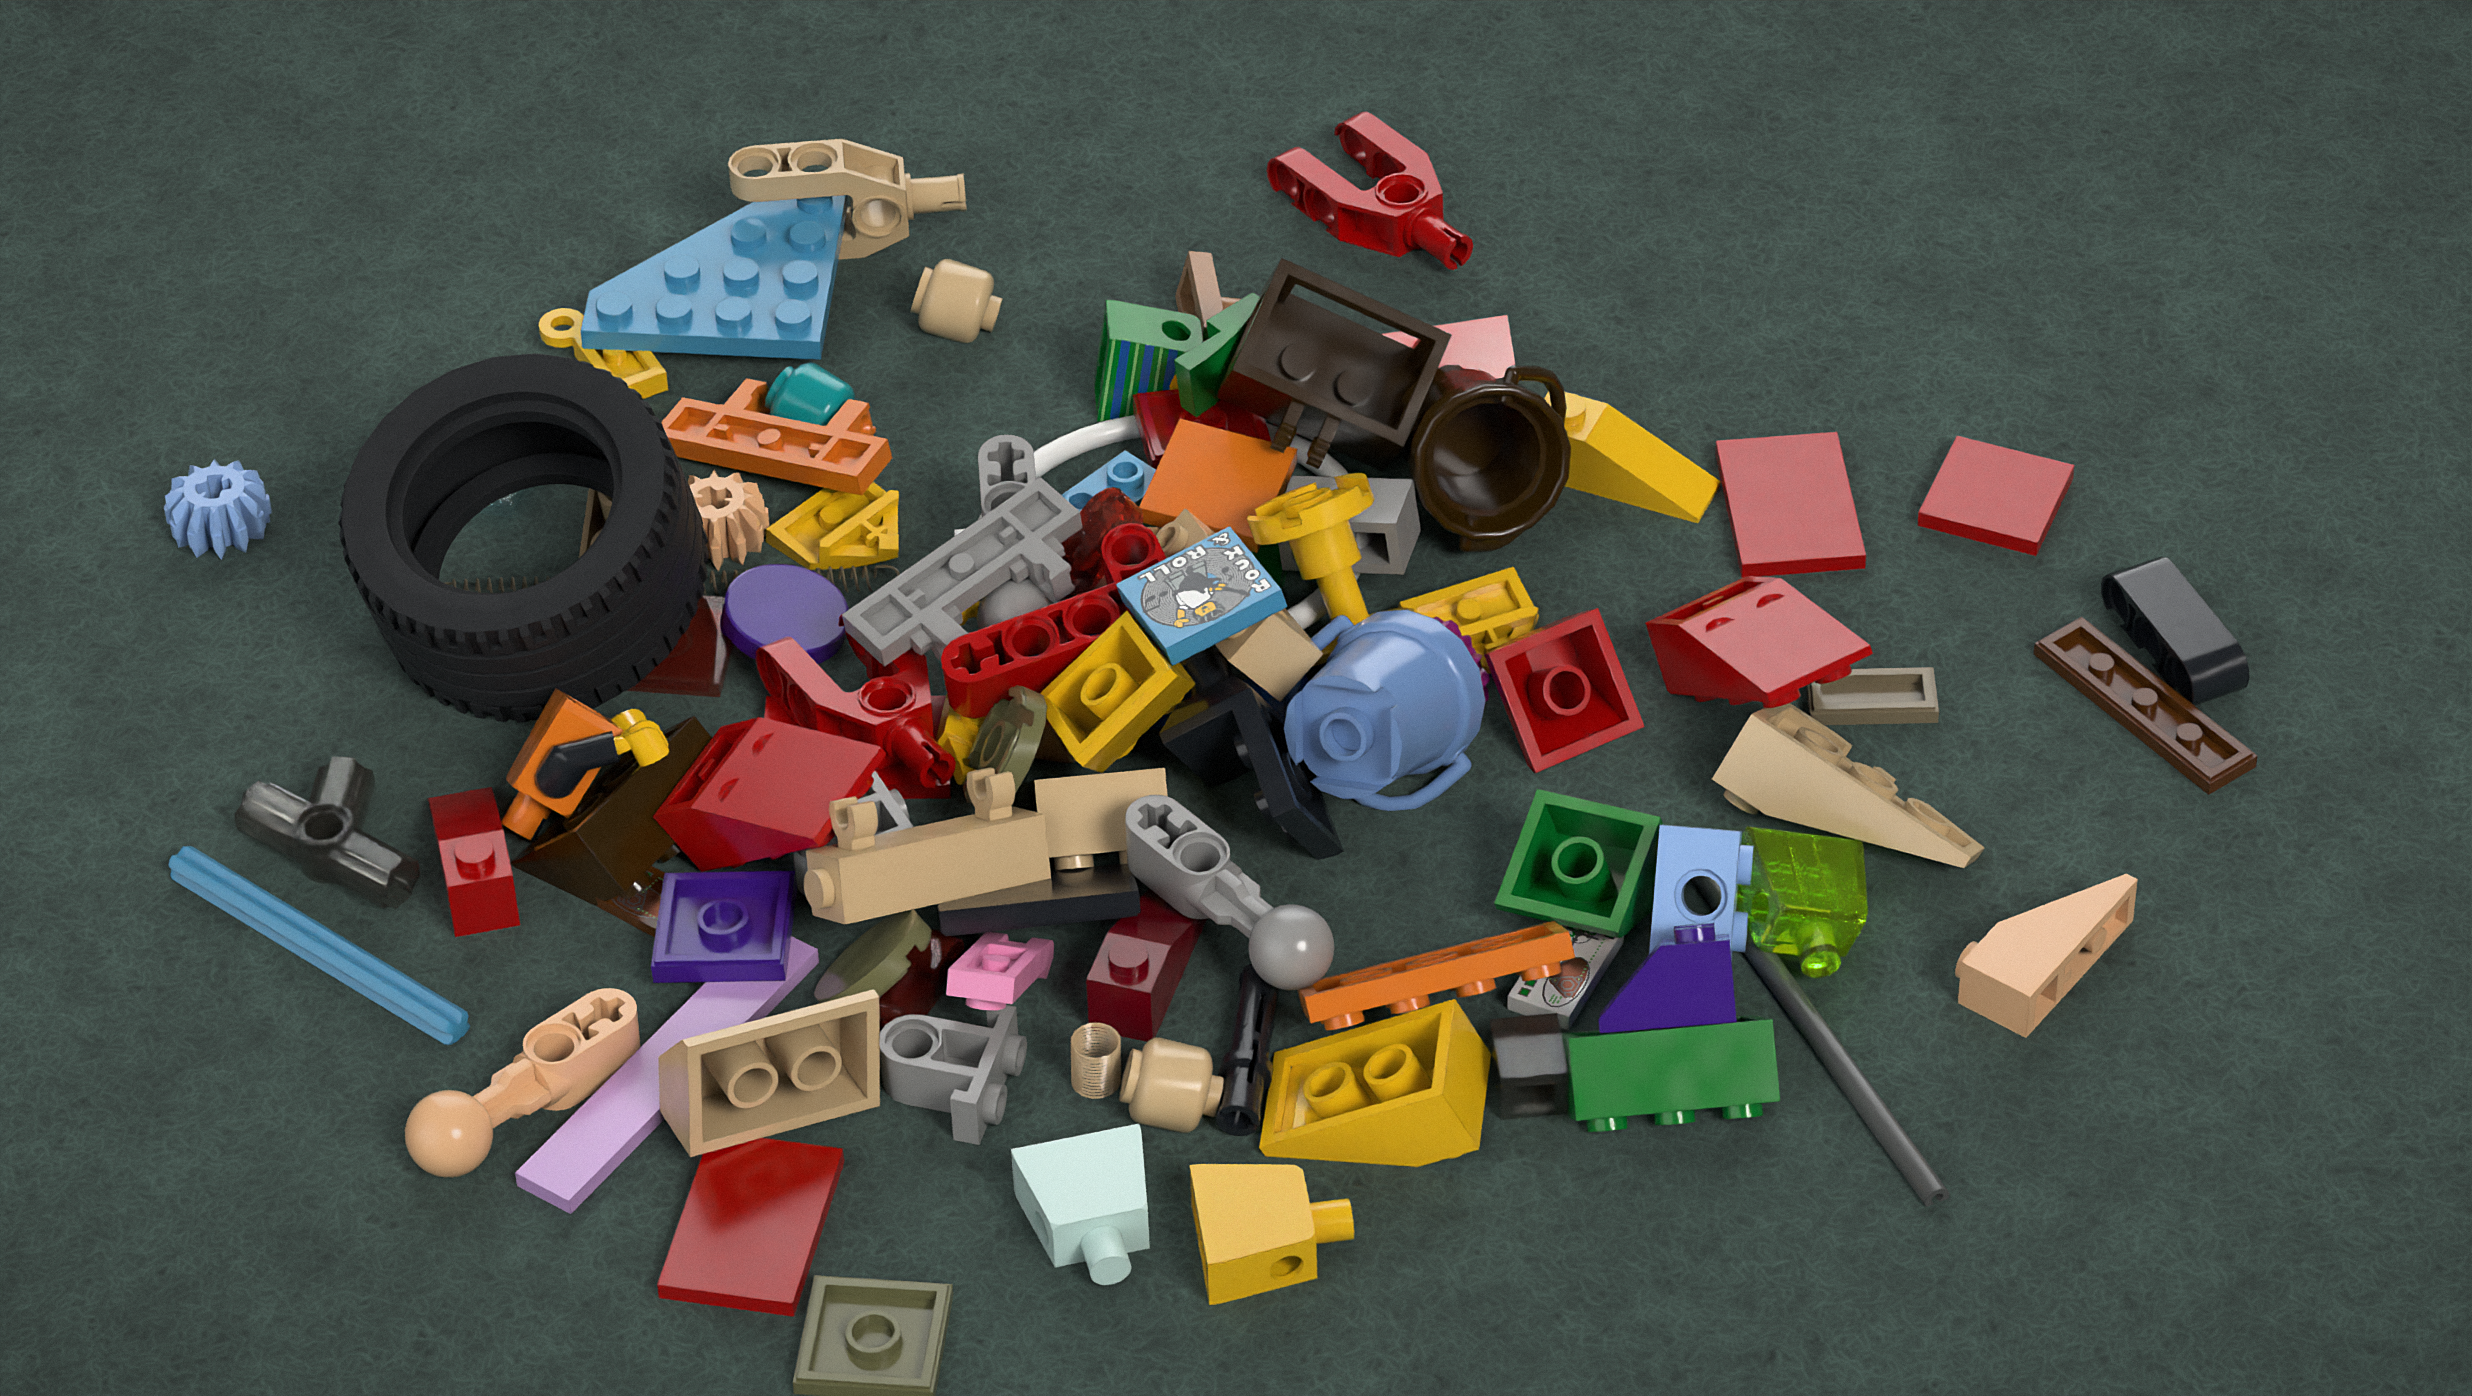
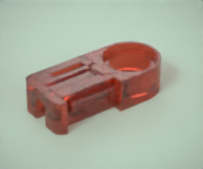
(919, 987)

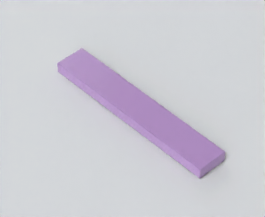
(628, 1103)

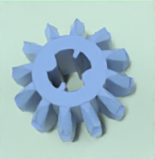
(217, 508)

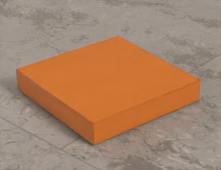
(1216, 478)

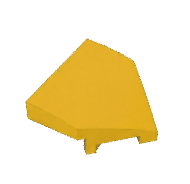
(840, 529)
(1485, 608)

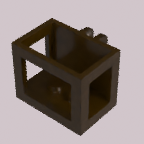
(1331, 374)

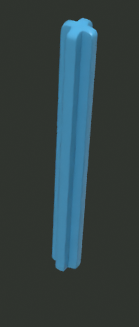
(319, 945)

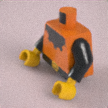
(567, 753)

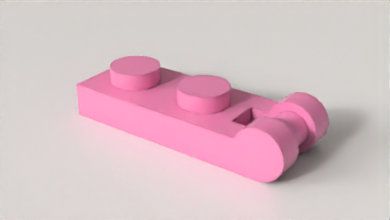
(998, 970)

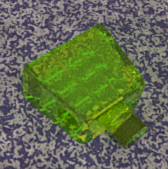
(1805, 896)

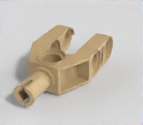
(875, 180)

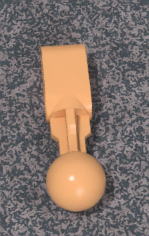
(558, 1068)

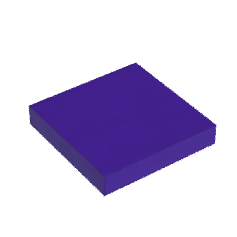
(724, 927)

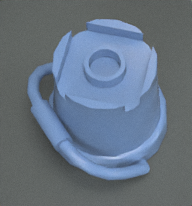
(1384, 705)

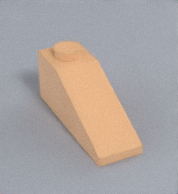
(2042, 953)

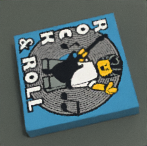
(1201, 595)

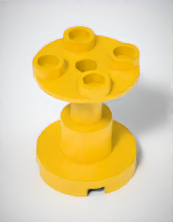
(1321, 540)

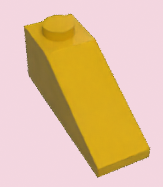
(1630, 464)

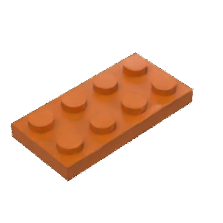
(1462, 968)

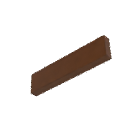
(2145, 705)

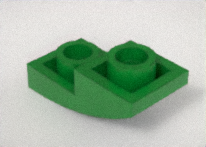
(1204, 366)

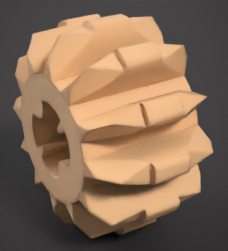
(731, 516)

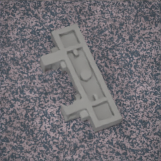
(926, 601)

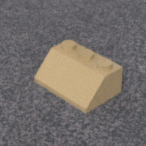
(772, 1074)

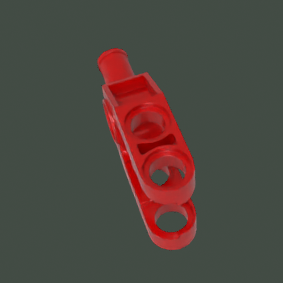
(1389, 218)
(885, 712)

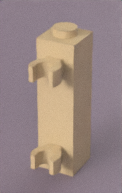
(929, 862)

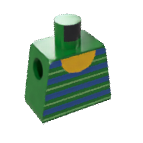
(1139, 354)

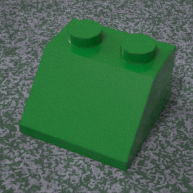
(1582, 865)

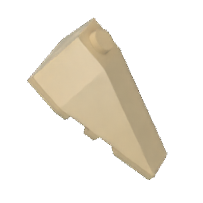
(1801, 774)

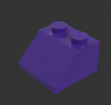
(1677, 985)

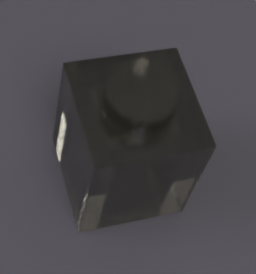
(1529, 1066)

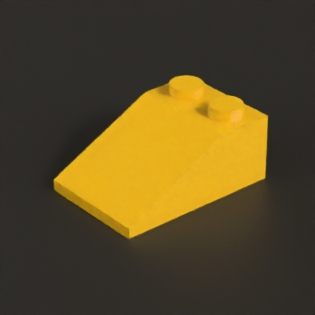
(1381, 1092)

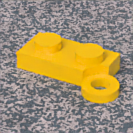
(636, 368)

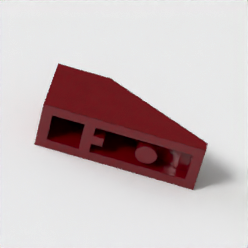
(1141, 968)

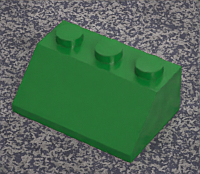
(1671, 1072)

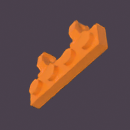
(751, 440)

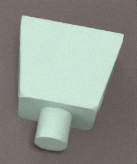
(1086, 1199)

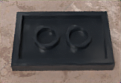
(1062, 899)

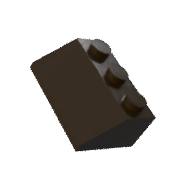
(612, 831)

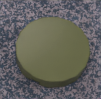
(1010, 735)
(875, 958)

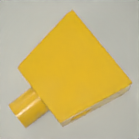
(1260, 1227)

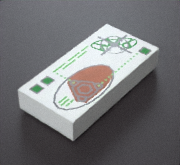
(1572, 987)

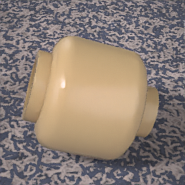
(956, 301)
(1170, 1085)

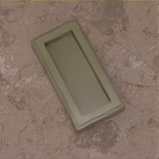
(1876, 697)

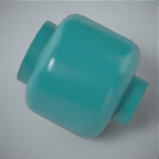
(807, 394)

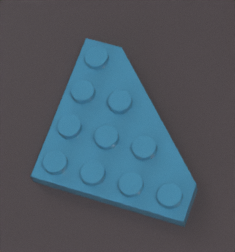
(733, 289)

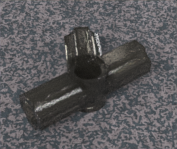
(329, 834)

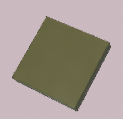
(873, 1337)

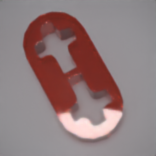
(1083, 549)

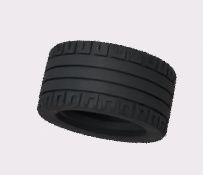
(488, 436)

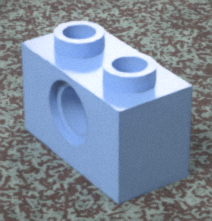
(1700, 852)

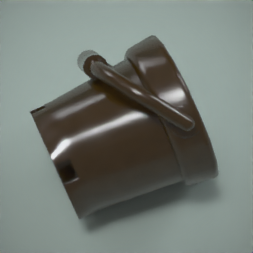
(1489, 452)

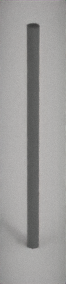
(1837, 1061)

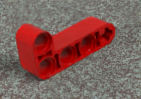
(993, 659)

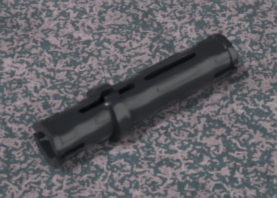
(1246, 1065)

